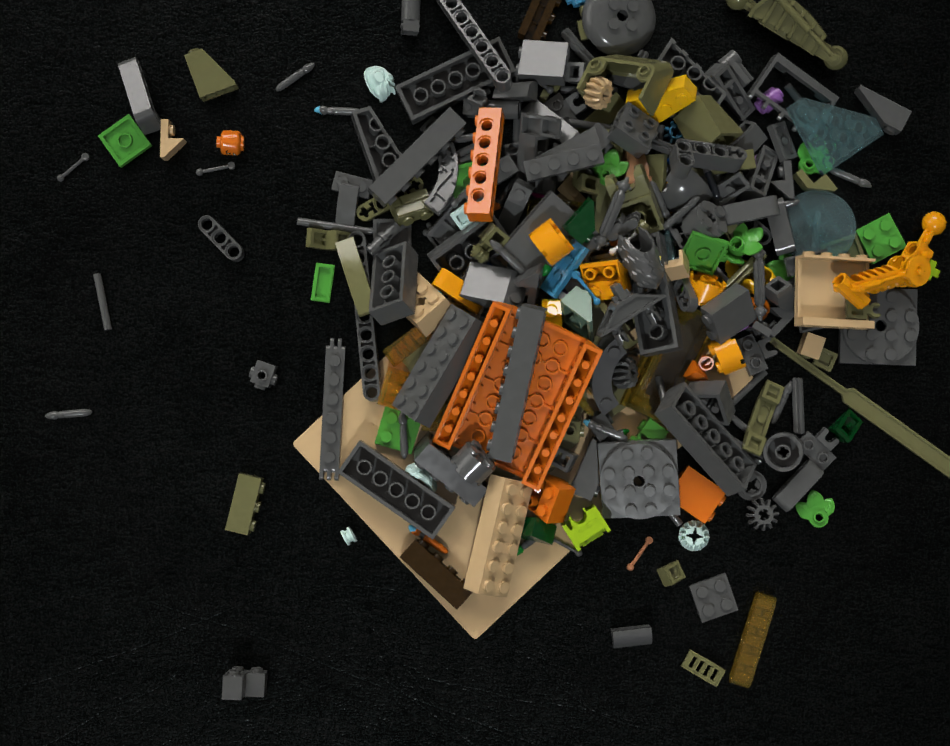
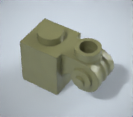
(482, 248)

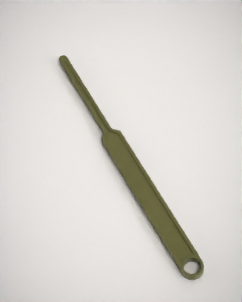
(876, 415)

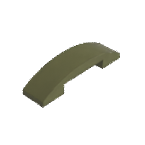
(761, 417)

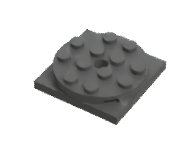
(895, 343)
(647, 458)

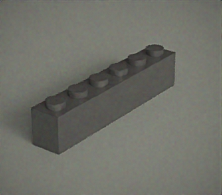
(416, 157)

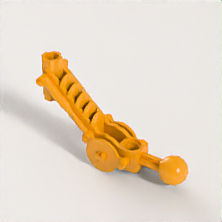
(908, 269)

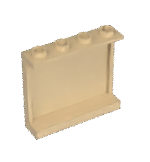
(814, 292)

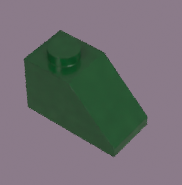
(582, 222)

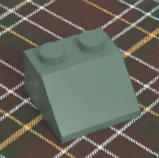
(577, 312)

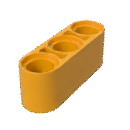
(451, 286)

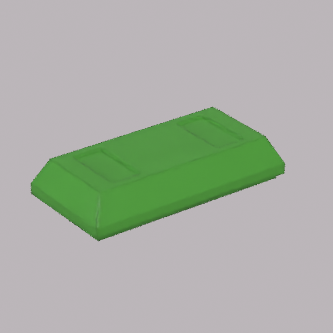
(322, 282)

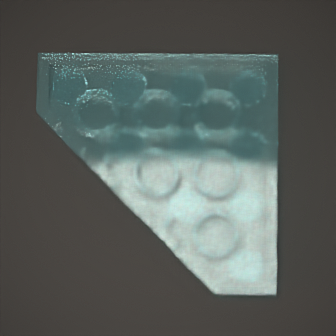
(832, 132)

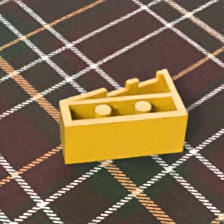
(677, 96)

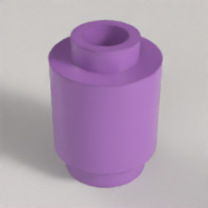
(774, 94)

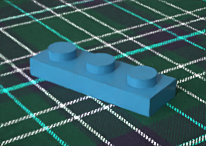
(562, 271)

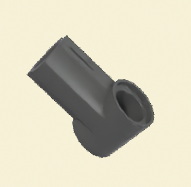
(735, 63)

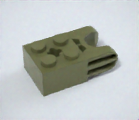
(639, 199)

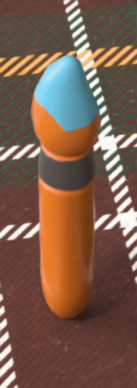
(434, 543)

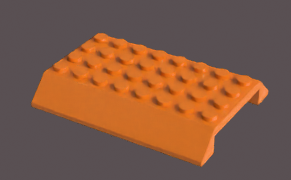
(557, 386)

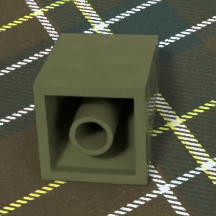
(707, 122)

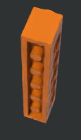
(484, 210)

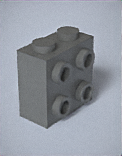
(633, 130)

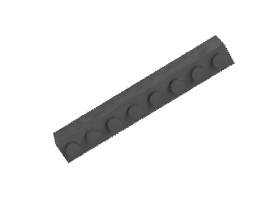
(517, 382)

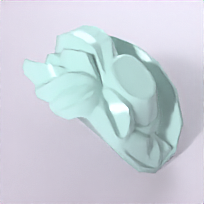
(379, 82)
(423, 475)

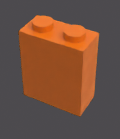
(699, 494)

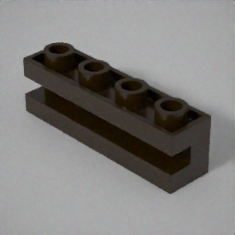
(537, 18)
(436, 573)

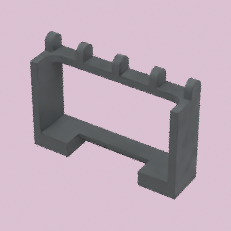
(784, 65)

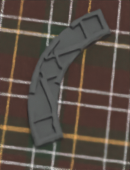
(447, 176)

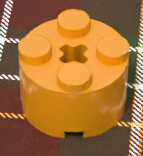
(551, 242)
(706, 286)
(727, 356)

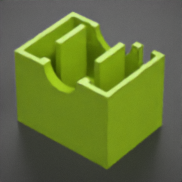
(586, 529)

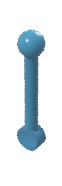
(576, 275)

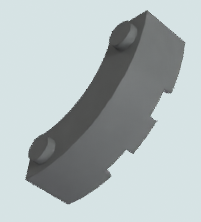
(601, 380)

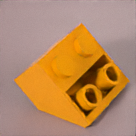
(602, 275)

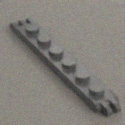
(332, 409)

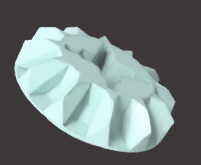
(688, 528)

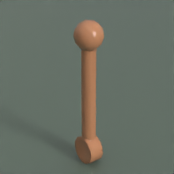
(648, 540)

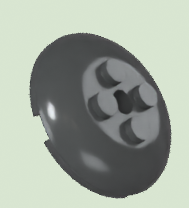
(618, 36)

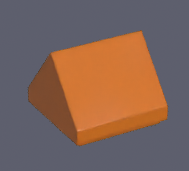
(695, 373)

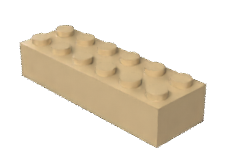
(498, 536)

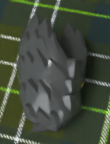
(642, 265)

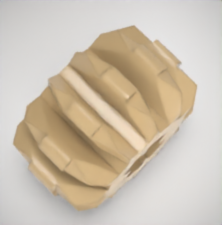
(598, 92)

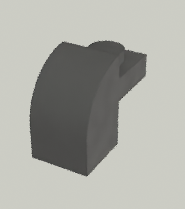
(781, 292)

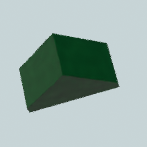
(846, 426)
(538, 530)

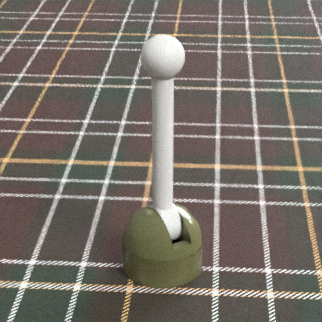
(643, 224)

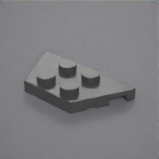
(445, 225)

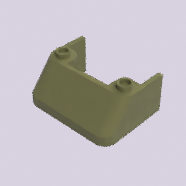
(654, 73)

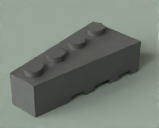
(375, 141)

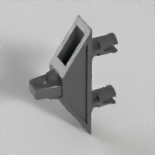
(623, 308)

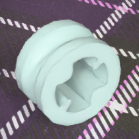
(348, 536)

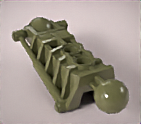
(794, 24)

